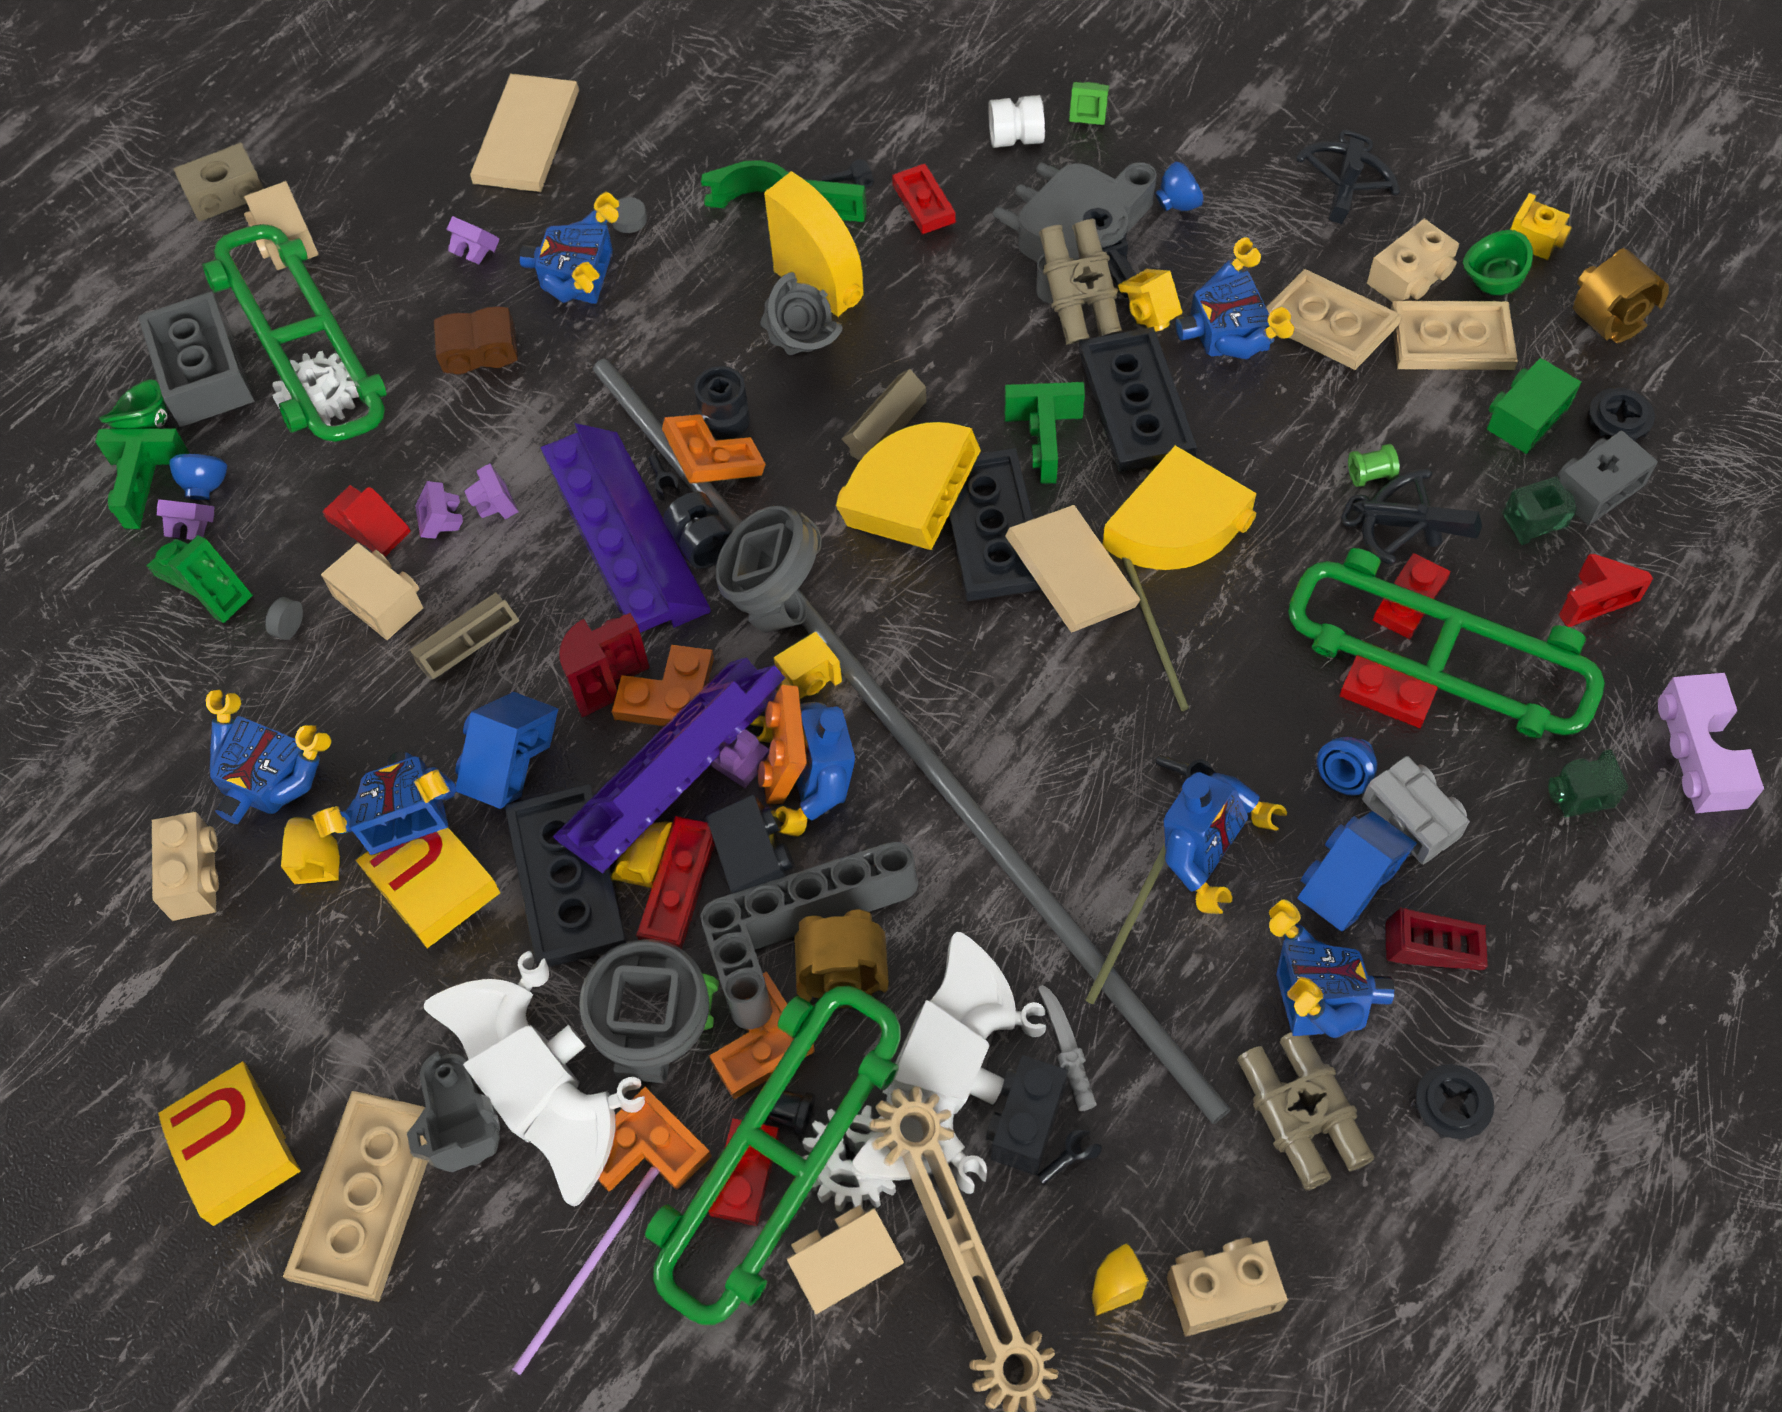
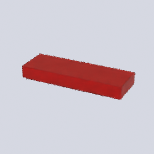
(677, 882)

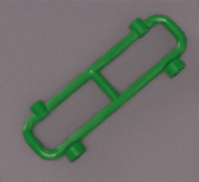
(299, 410)
(1561, 648)
(674, 1230)

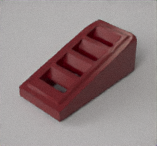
(1406, 941)

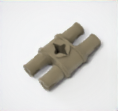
(1089, 268)
(1296, 1128)

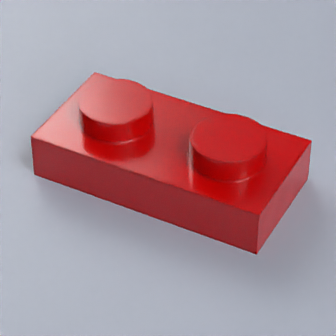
(923, 198)
(1418, 576)
(1388, 691)
(745, 1189)

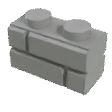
(1417, 807)

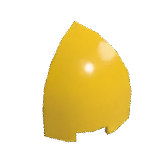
(308, 856)
(642, 858)
(1118, 1280)

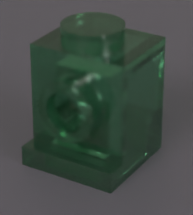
(1539, 509)
(1588, 785)

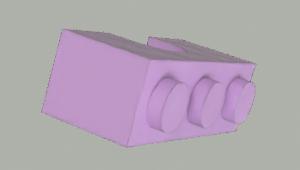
(1711, 774)

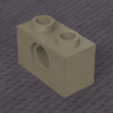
(218, 181)

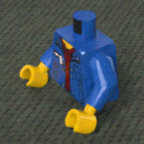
(575, 255)
(1231, 313)
(258, 763)
(828, 766)
(392, 805)
(1204, 826)
(1323, 984)

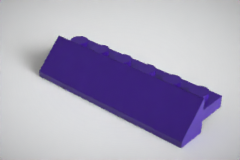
(623, 529)
(669, 763)

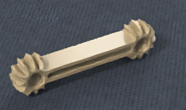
(963, 1252)

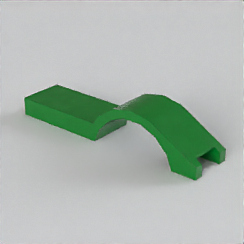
(759, 176)

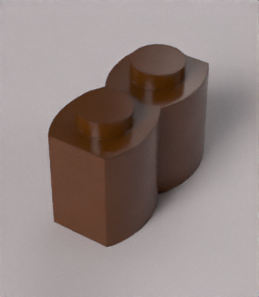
(475, 340)

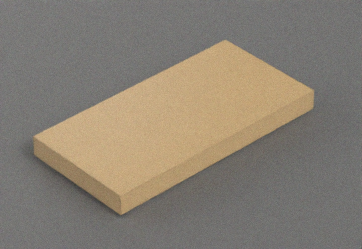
(525, 132)
(360, 1200)

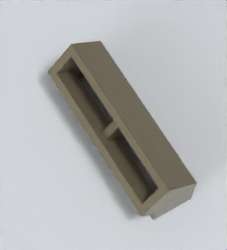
(887, 414)
(463, 636)

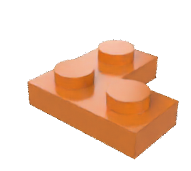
(708, 459)
(660, 700)
(787, 748)
(756, 1054)
(659, 1139)

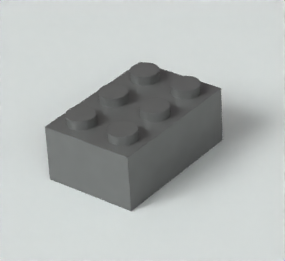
(195, 359)

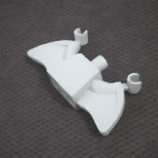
(947, 1054)
(530, 1075)

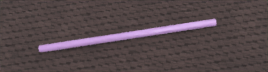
(585, 1271)

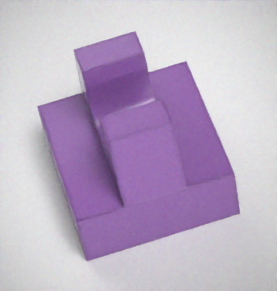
(467, 235)
(491, 494)
(434, 509)
(180, 513)
(741, 758)

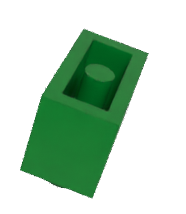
(1532, 405)

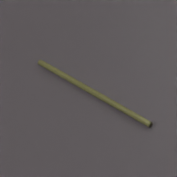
(1156, 635)
(1126, 928)

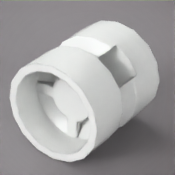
(1016, 121)

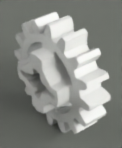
(325, 383)
(839, 1168)

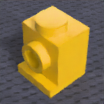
(1542, 226)
(1152, 298)
(808, 665)

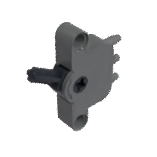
(1079, 195)

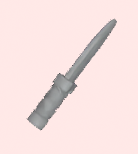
(1071, 1056)

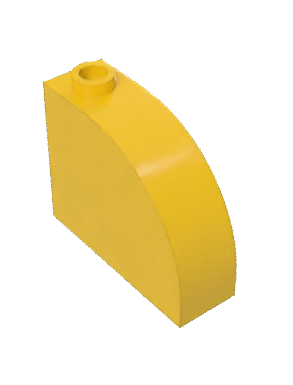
(813, 242)
(910, 482)
(1179, 515)

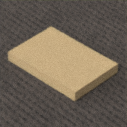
(1335, 318)
(1454, 335)
(1072, 568)

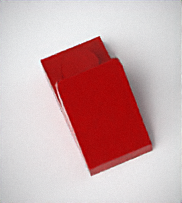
(367, 519)
(1604, 588)

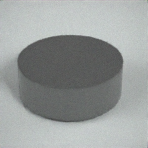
(631, 215)
(284, 618)

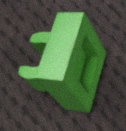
(1089, 103)

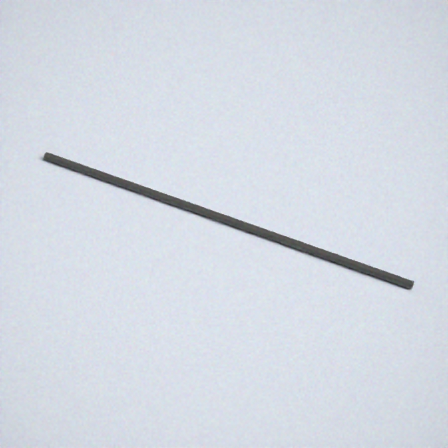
(954, 793)

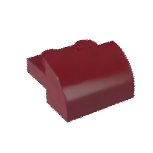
(599, 658)

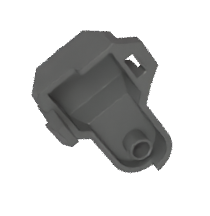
(456, 1121)

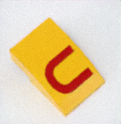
(431, 883)
(227, 1144)

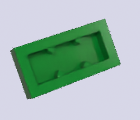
(1041, 406)
(136, 456)
(203, 574)

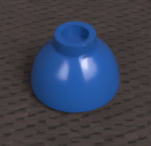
(1179, 189)
(198, 474)
(1347, 765)

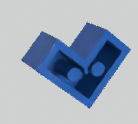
(499, 747)
(1358, 864)

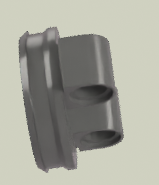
(771, 592)
(649, 967)

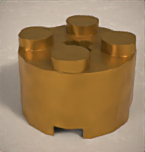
(1619, 296)
(840, 953)

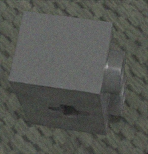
(1606, 475)

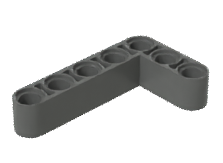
(773, 911)

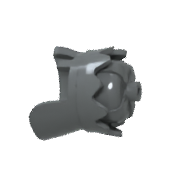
(799, 316)

